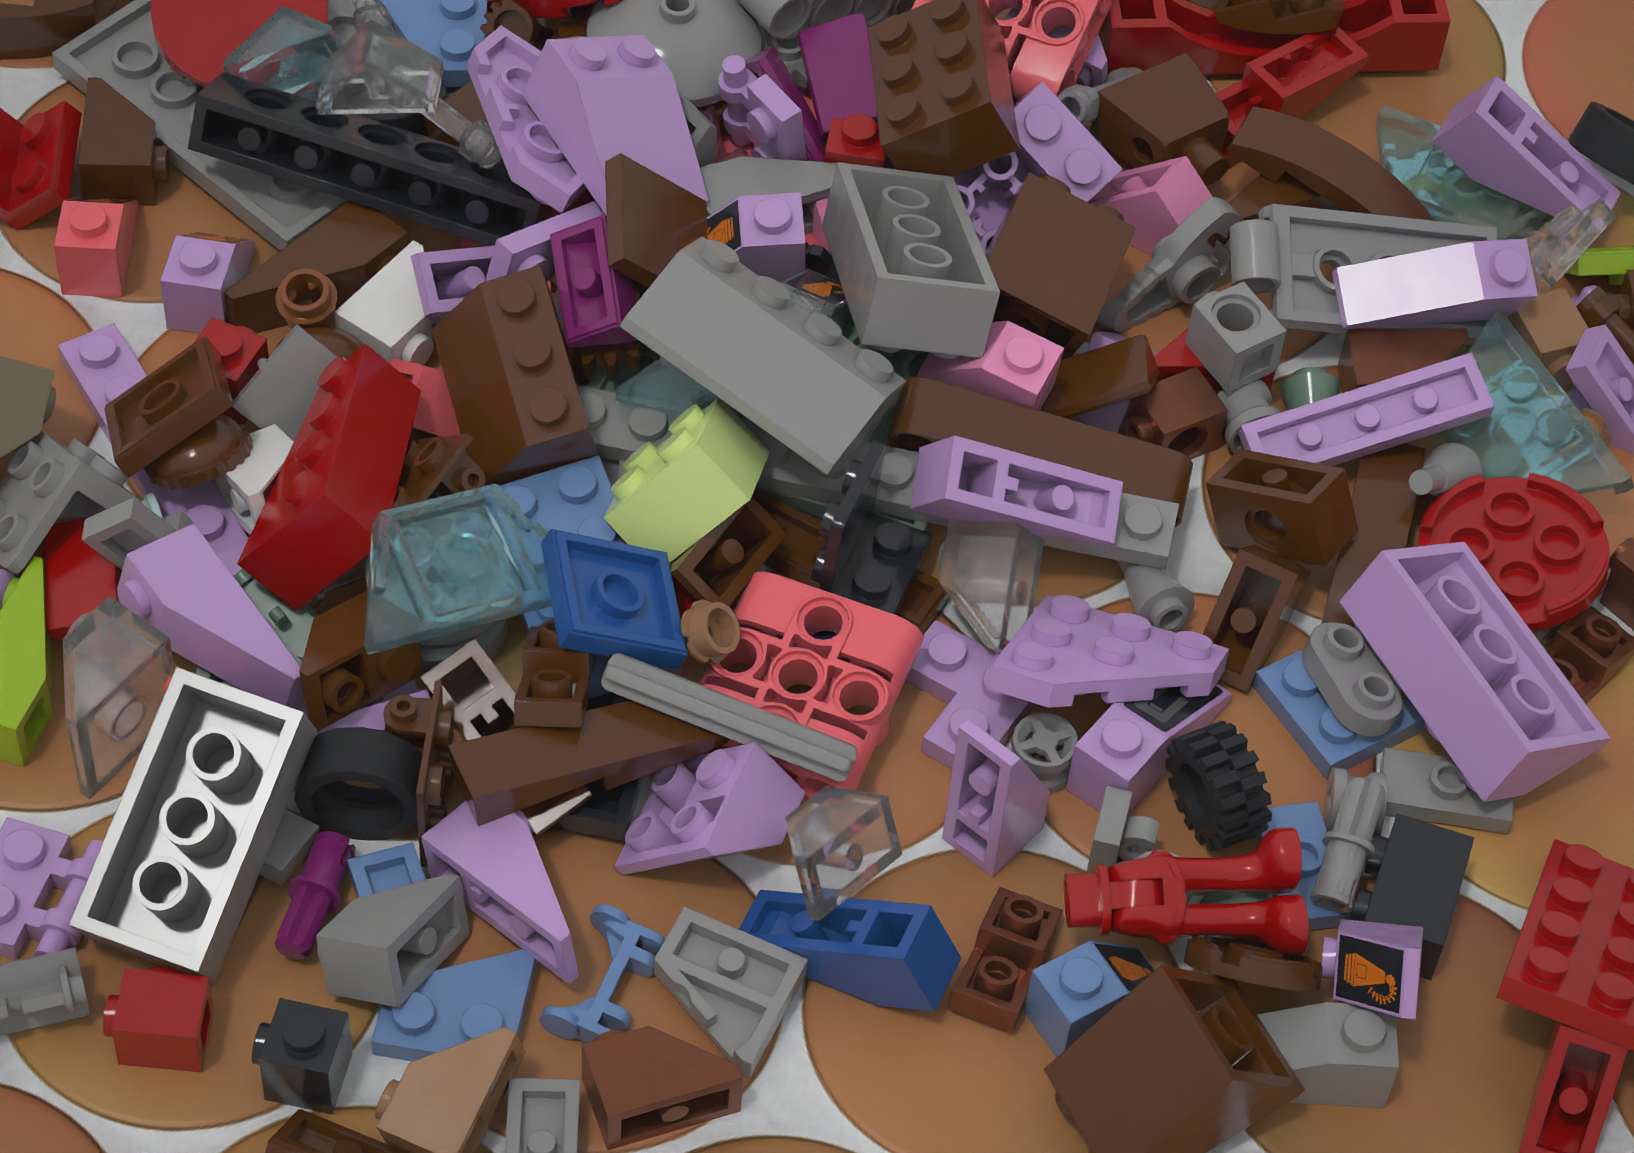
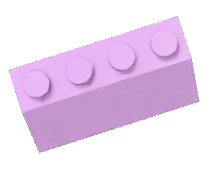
(1472, 669)

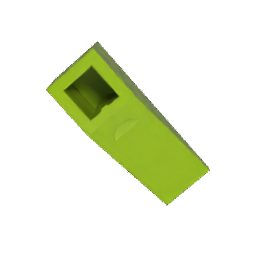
(24, 665)

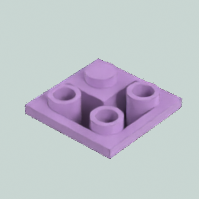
(711, 810)

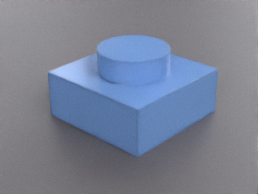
(385, 870)

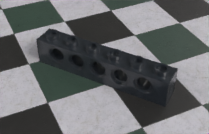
(359, 160)

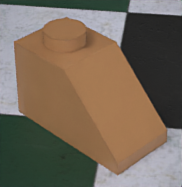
(450, 1095)

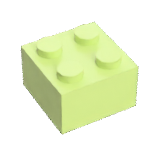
(688, 481)

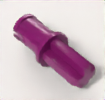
(314, 893)

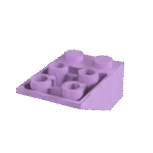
(1050, 145)

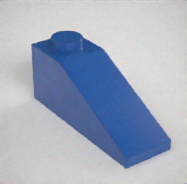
(863, 947)

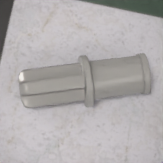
(1348, 845)

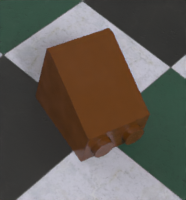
(1056, 261)
(1172, 1068)

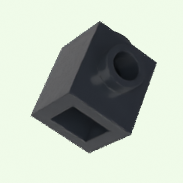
(303, 1055)

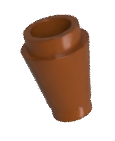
(307, 299)

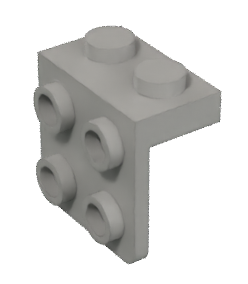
(40, 485)

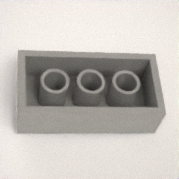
(909, 261)
(194, 825)

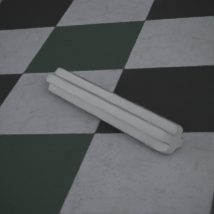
(729, 717)

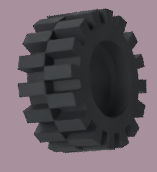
(1218, 785)

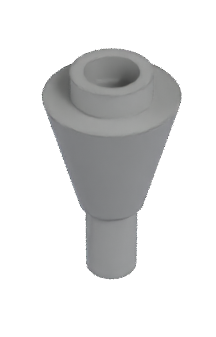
(1445, 468)
(1157, 596)

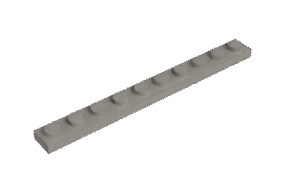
(620, 428)

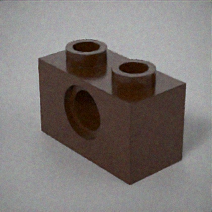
(1283, 506)

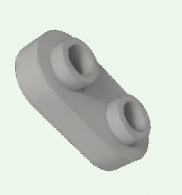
(1351, 679)

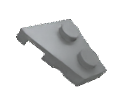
(729, 983)

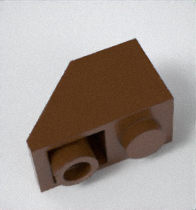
(339, 672)

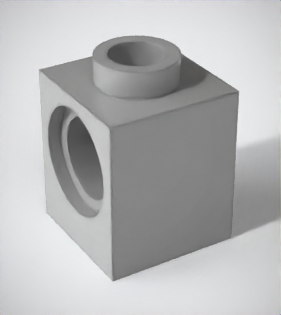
(1235, 336)

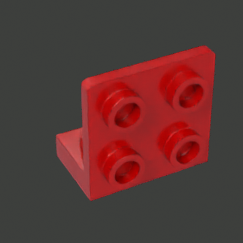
(36, 162)

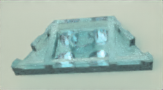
(1441, 185)
(1533, 420)
(452, 567)

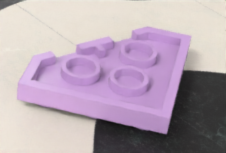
(532, 158)
(1084, 650)

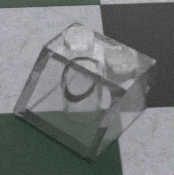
(112, 689)

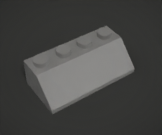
(765, 353)

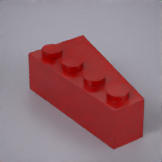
(334, 478)

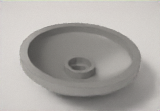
(687, 35)

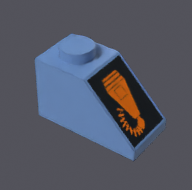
(1081, 988)

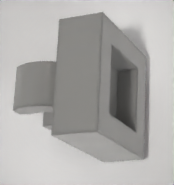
(1120, 835)

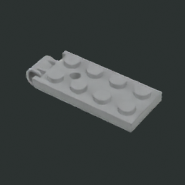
(1291, 242)

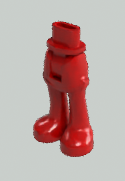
(1149, 896)

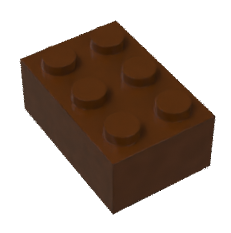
(942, 88)

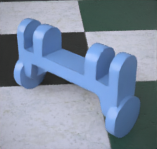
(630, 949)

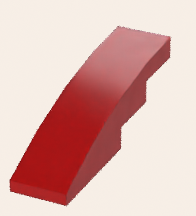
(1292, 78)

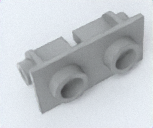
(41, 991)

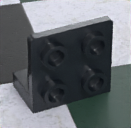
(865, 552)

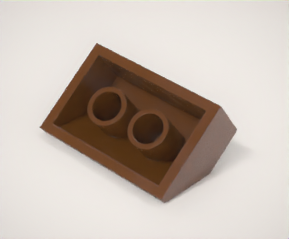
(513, 379)

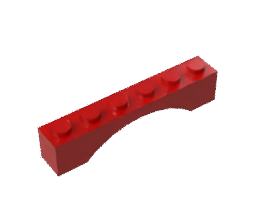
(1150, 32)

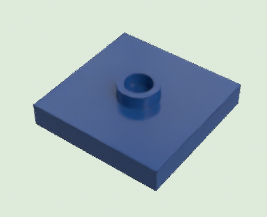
(613, 599)

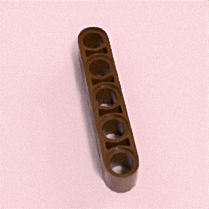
(937, 410)

